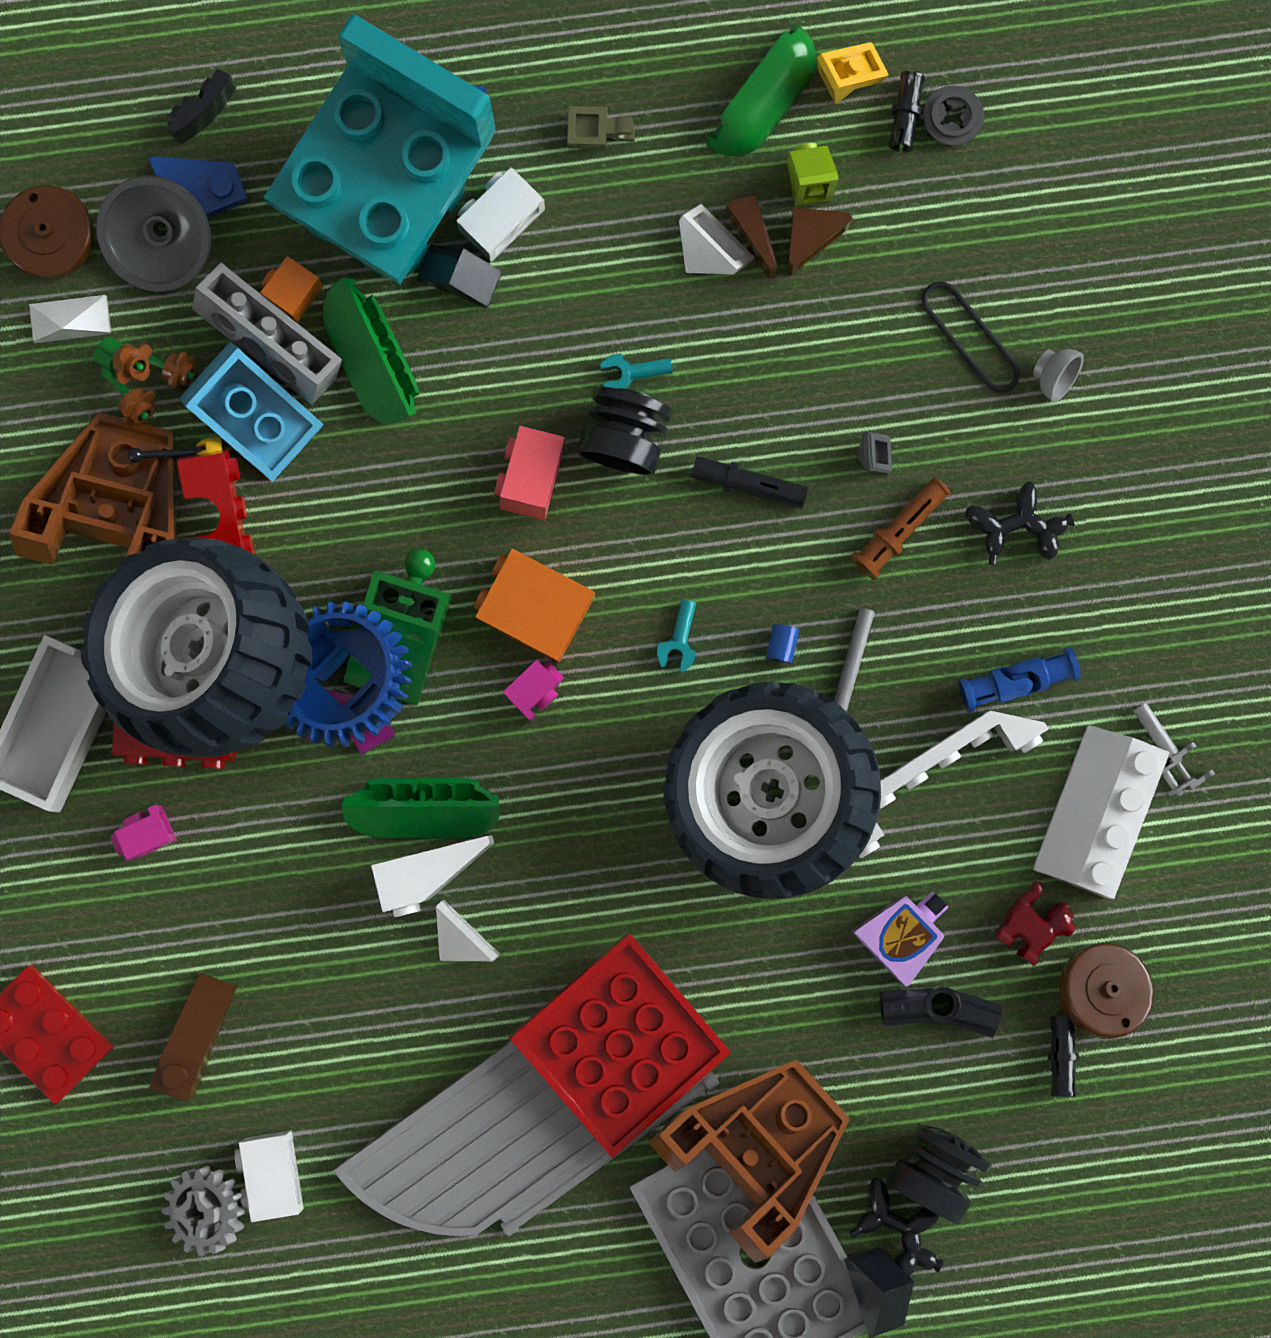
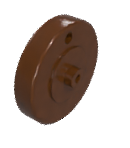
(46, 232)
(1106, 991)

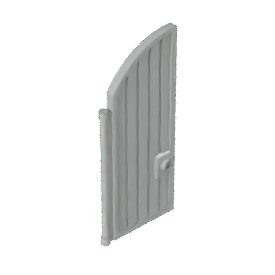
(483, 1152)

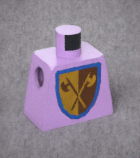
(903, 935)

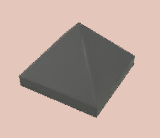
(875, 453)

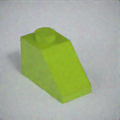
(811, 174)

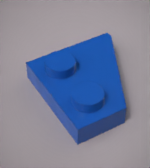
(211, 182)

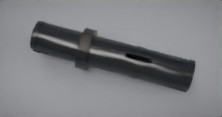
(749, 482)

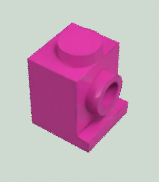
(534, 688)
(143, 834)

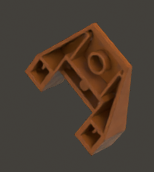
(101, 493)
(770, 1140)

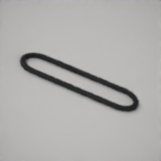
(981, 324)

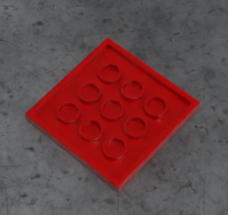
(619, 1044)

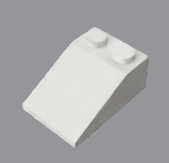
(420, 876)

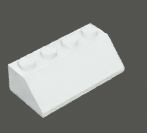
(1100, 811)

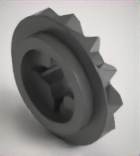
(954, 99)

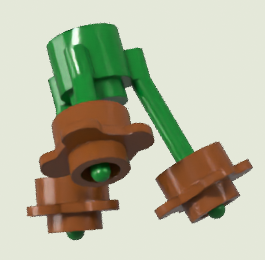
(130, 362)

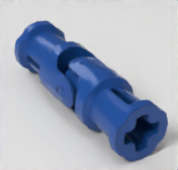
(1013, 681)

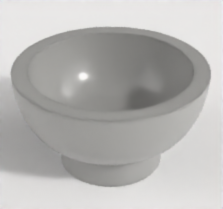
(1058, 372)

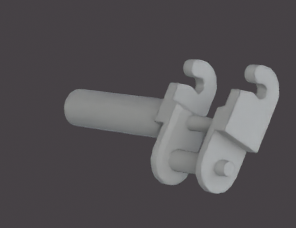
(1164, 742)

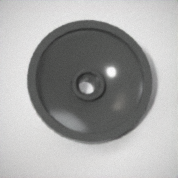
(137, 247)

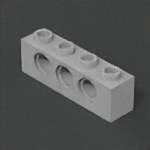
(266, 333)

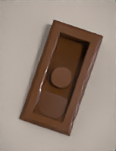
(749, 223)

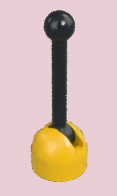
(206, 445)

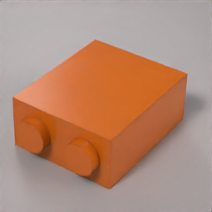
(533, 605)

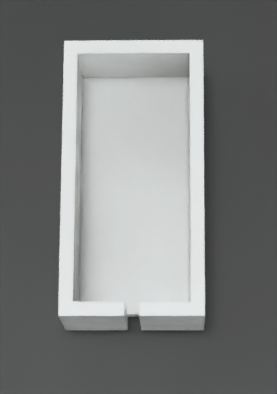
(49, 727)

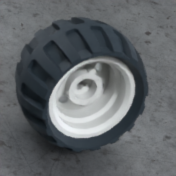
(190, 674)
(708, 767)

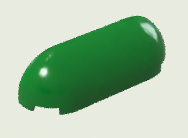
(766, 95)
(369, 353)
(421, 808)

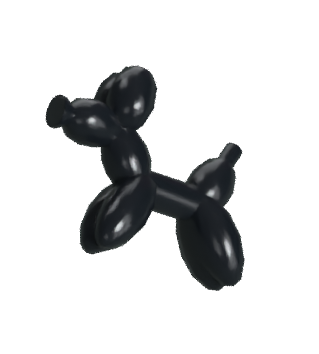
(1026, 502)
(909, 1228)

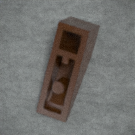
(193, 1038)

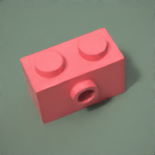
(530, 473)

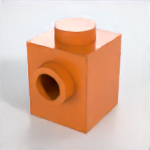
(291, 288)

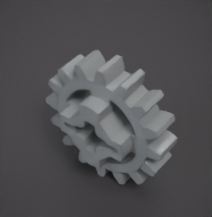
(204, 1209)

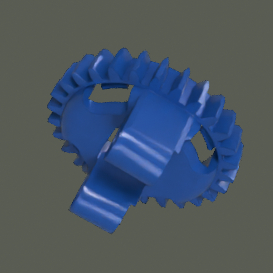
(375, 701)

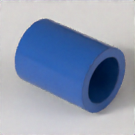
(782, 643)

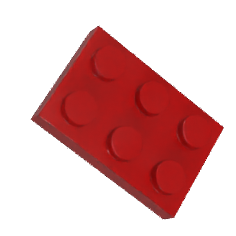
(47, 1035)

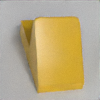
(850, 69)

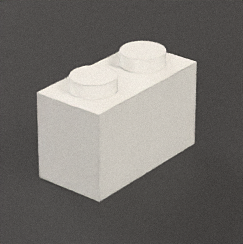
(500, 213)
(269, 1176)

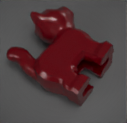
(1035, 932)

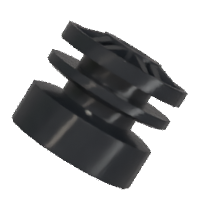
(627, 422)
(939, 1172)

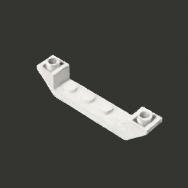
(1013, 730)

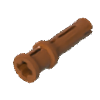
(889, 540)

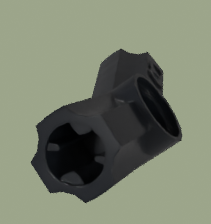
(965, 1010)

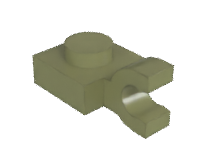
(591, 127)

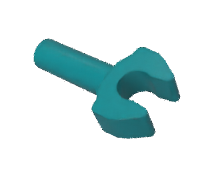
(633, 371)
(679, 637)

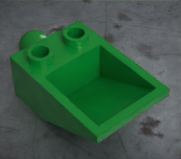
(418, 630)

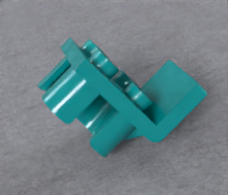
(384, 153)

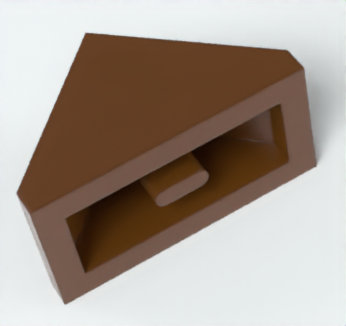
(813, 232)

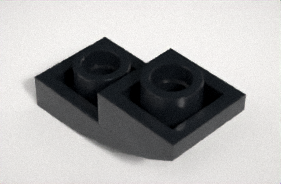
(193, 116)

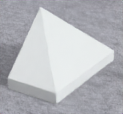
(709, 245)
(70, 319)
(459, 939)

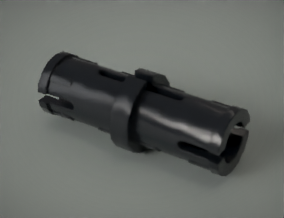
(906, 111)
(1063, 1057)

